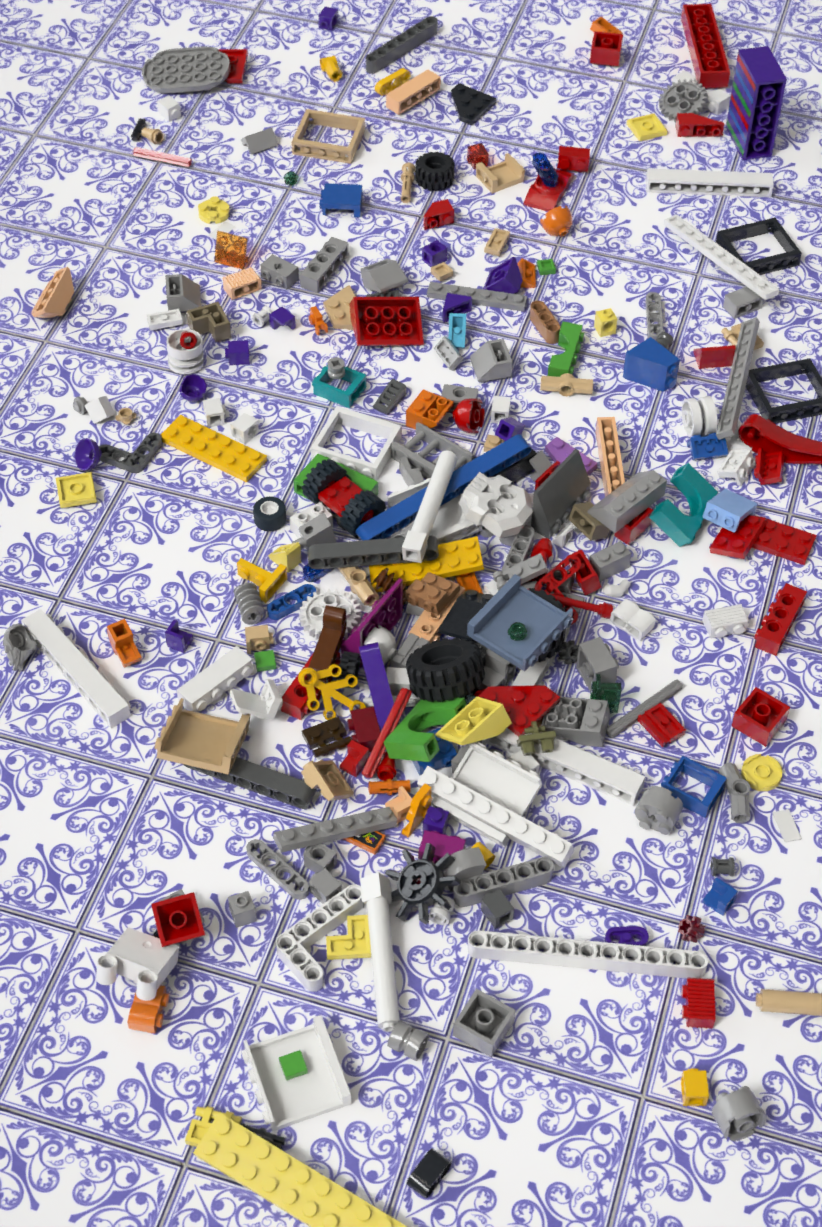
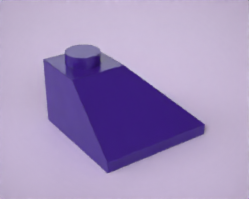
(504, 277)

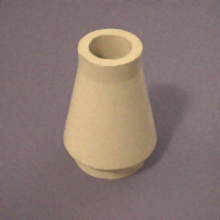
(154, 135)

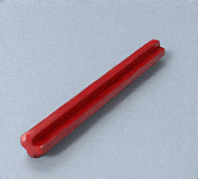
(390, 724)

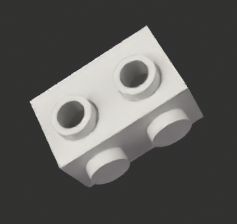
(306, 515)

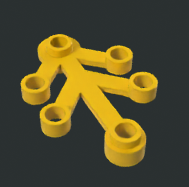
(328, 689)

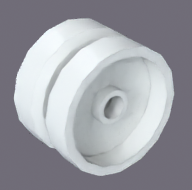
(699, 416)

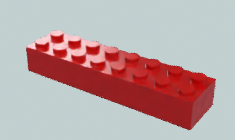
(705, 45)

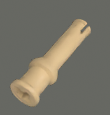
(407, 178)

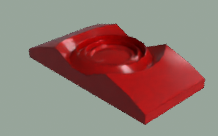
(545, 197)

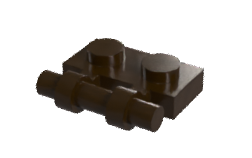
(324, 733)

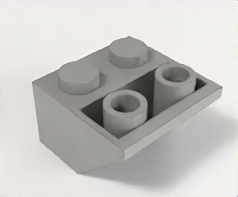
(383, 276)
(182, 293)
(492, 361)

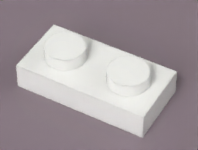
(164, 319)

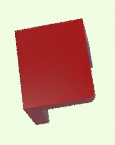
(355, 759)

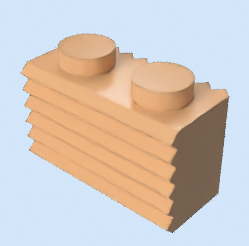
(241, 283)

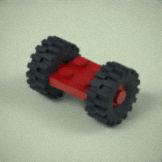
(333, 488)

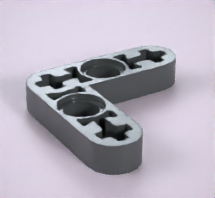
(129, 464)

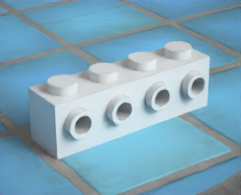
(215, 680)

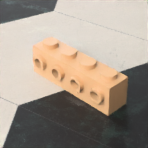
(413, 92)
(429, 622)

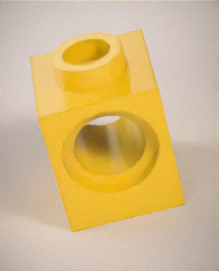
(694, 1087)

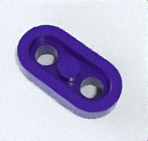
(626, 935)

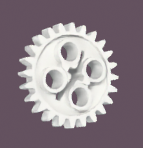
(312, 611)

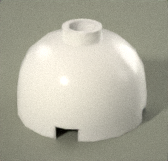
(385, 640)

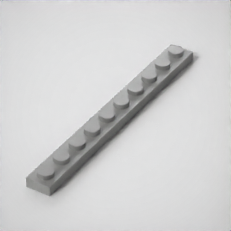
(737, 379)

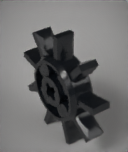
(422, 883)

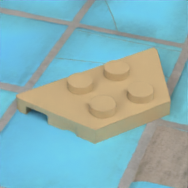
(338, 308)

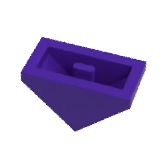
(456, 304)

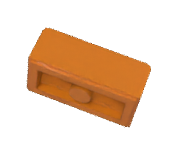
(527, 273)

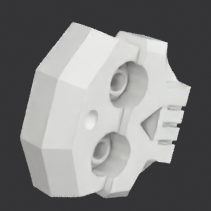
(496, 505)

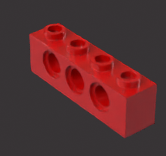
(780, 619)
(296, 695)

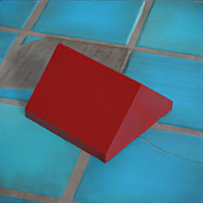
(714, 356)
(177, 919)

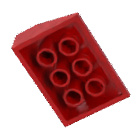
(386, 321)

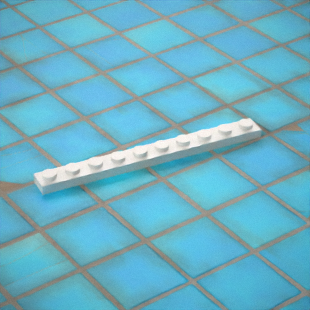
(721, 257)

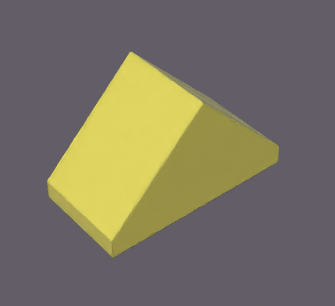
(287, 555)

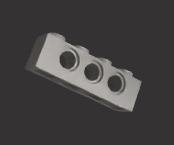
(324, 264)

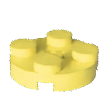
(213, 210)

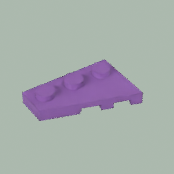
(560, 450)

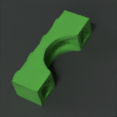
(569, 338)

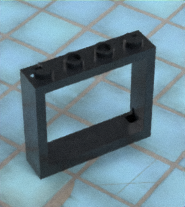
(766, 265)
(790, 411)

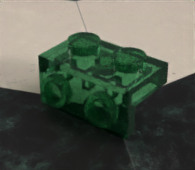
(606, 691)

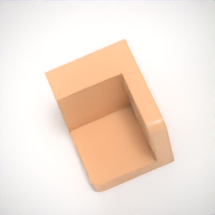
(400, 804)

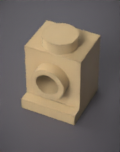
(258, 638)

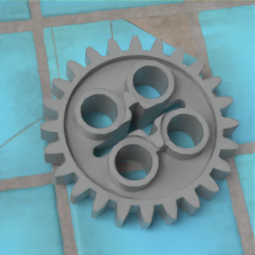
(683, 98)

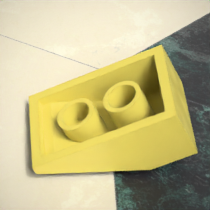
(476, 722)

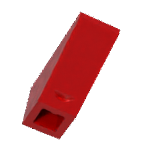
(697, 126)

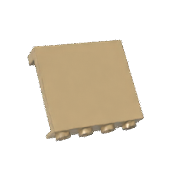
(201, 739)

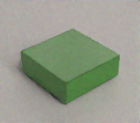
(546, 267)
(265, 660)
(293, 1065)

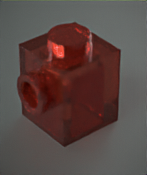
(477, 154)

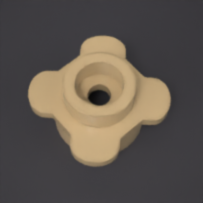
(125, 416)

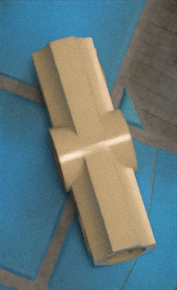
(566, 384)
(360, 585)

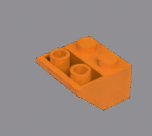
(427, 409)

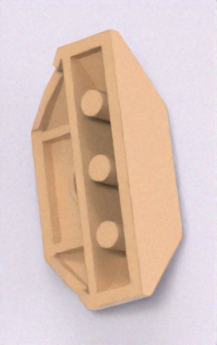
(55, 295)

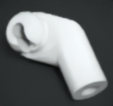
(616, 590)

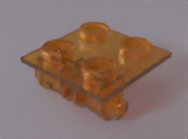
(231, 250)

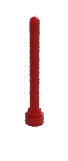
(603, 610)

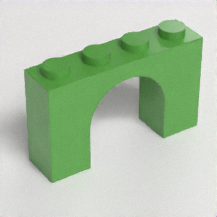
(359, 479)
(409, 742)

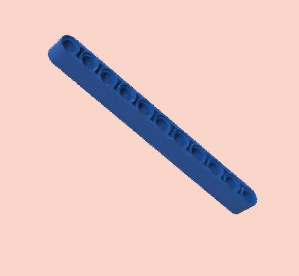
(406, 511)

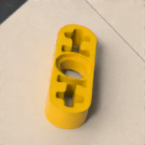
(400, 77)

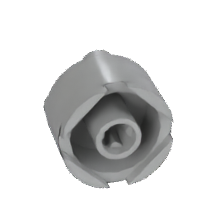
(658, 810)
(738, 1113)

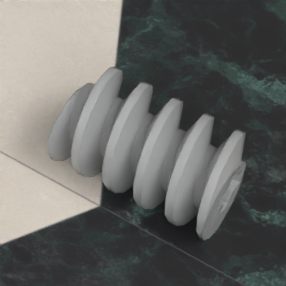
(249, 603)

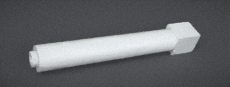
(416, 539)
(377, 896)

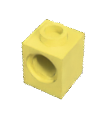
(605, 322)

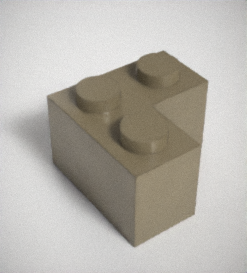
(210, 319)

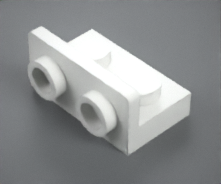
(737, 465)

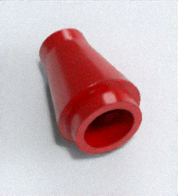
(190, 342)
(386, 768)

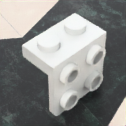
(261, 705)

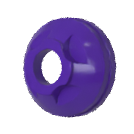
(84, 454)

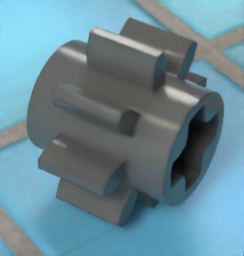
(568, 652)

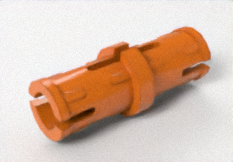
(388, 786)

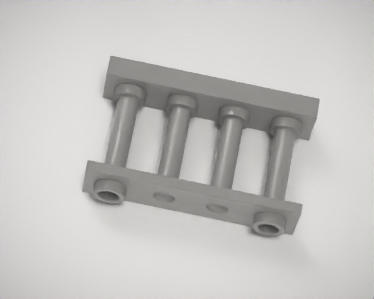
(434, 441)

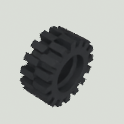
(349, 665)

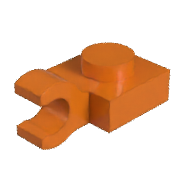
(316, 319)

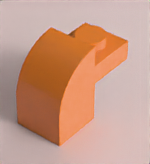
(122, 643)

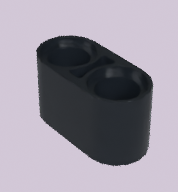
(429, 1173)

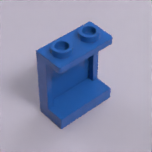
(342, 197)

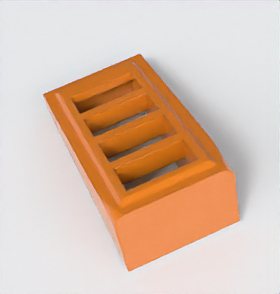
(603, 25)

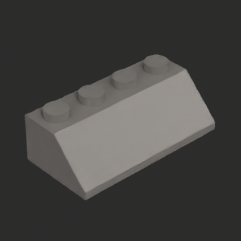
(629, 500)

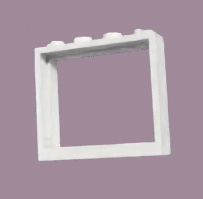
(363, 423)

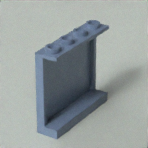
(512, 605)

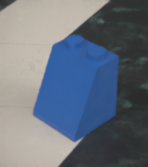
(651, 365)

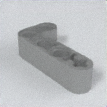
(520, 546)

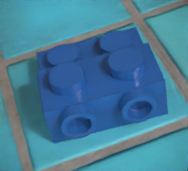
(441, 759)

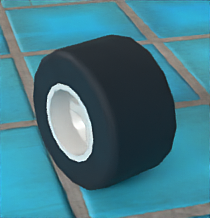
(269, 513)

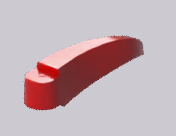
(765, 434)

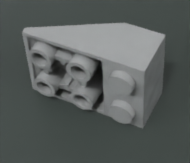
(579, 720)

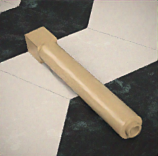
(789, 1002)

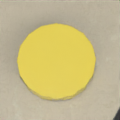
(761, 772)

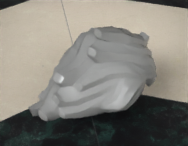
(18, 645)

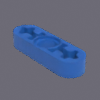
(287, 609)

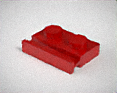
(661, 724)

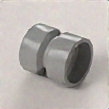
(409, 1041)

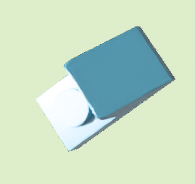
(457, 329)

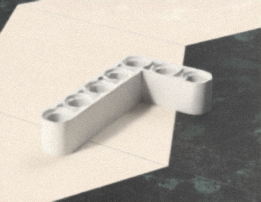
(315, 931)

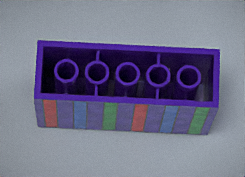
(755, 102)

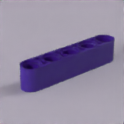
(377, 681)

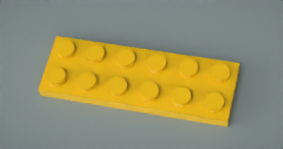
(213, 448)
(453, 560)

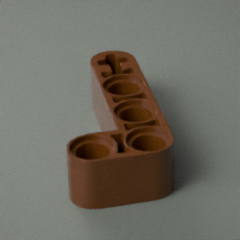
(330, 640)

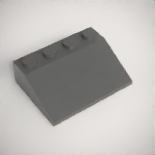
(558, 494)

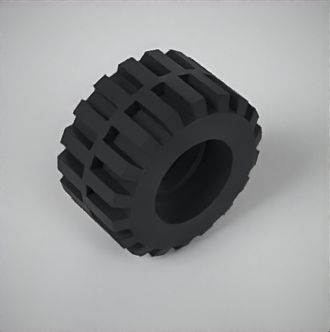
(434, 171)

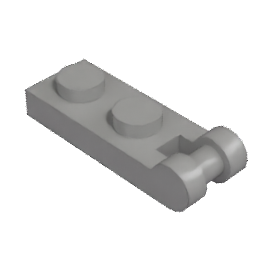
(526, 570)

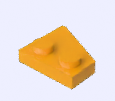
(418, 809)

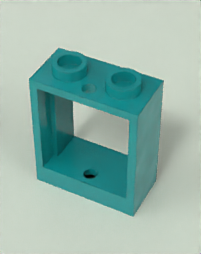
(336, 395)

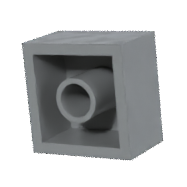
(595, 659)
(483, 1022)

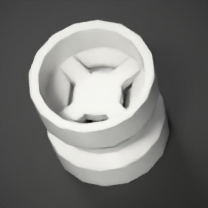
(441, 915)

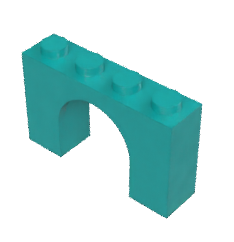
(697, 492)

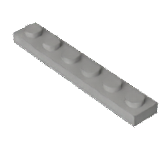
(479, 296)
(334, 829)

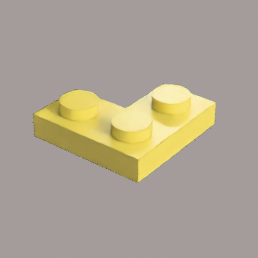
(354, 944)

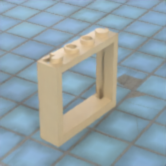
(324, 150)

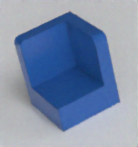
(720, 896)

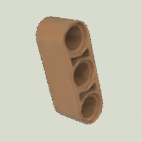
(544, 322)

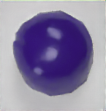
(193, 388)

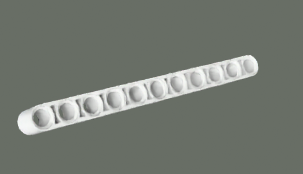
(597, 950)

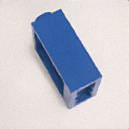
(700, 773)

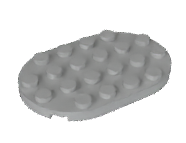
(186, 69)

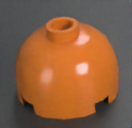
(557, 221)

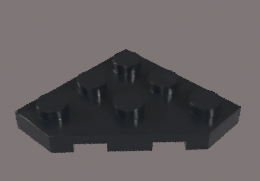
(471, 103)

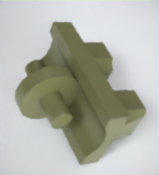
(544, 738)

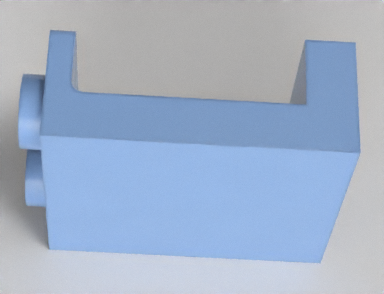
(728, 509)

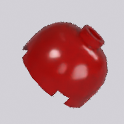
(469, 415)

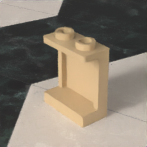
(501, 174)

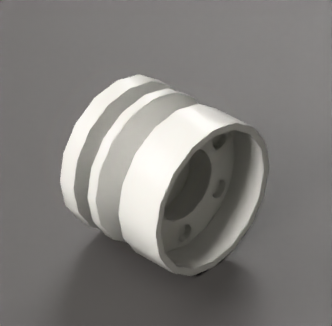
(181, 359)

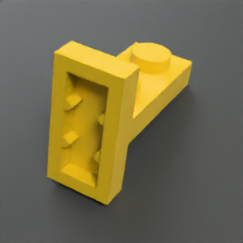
(266, 581)

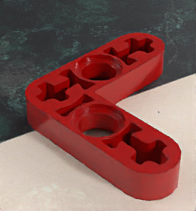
(553, 584)

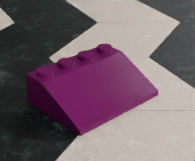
(384, 613)

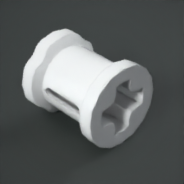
(262, 316)

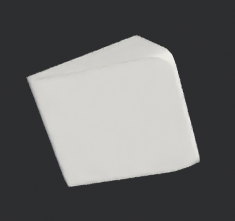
(563, 536)

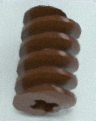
(386, 581)

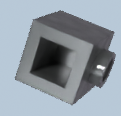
(497, 908)

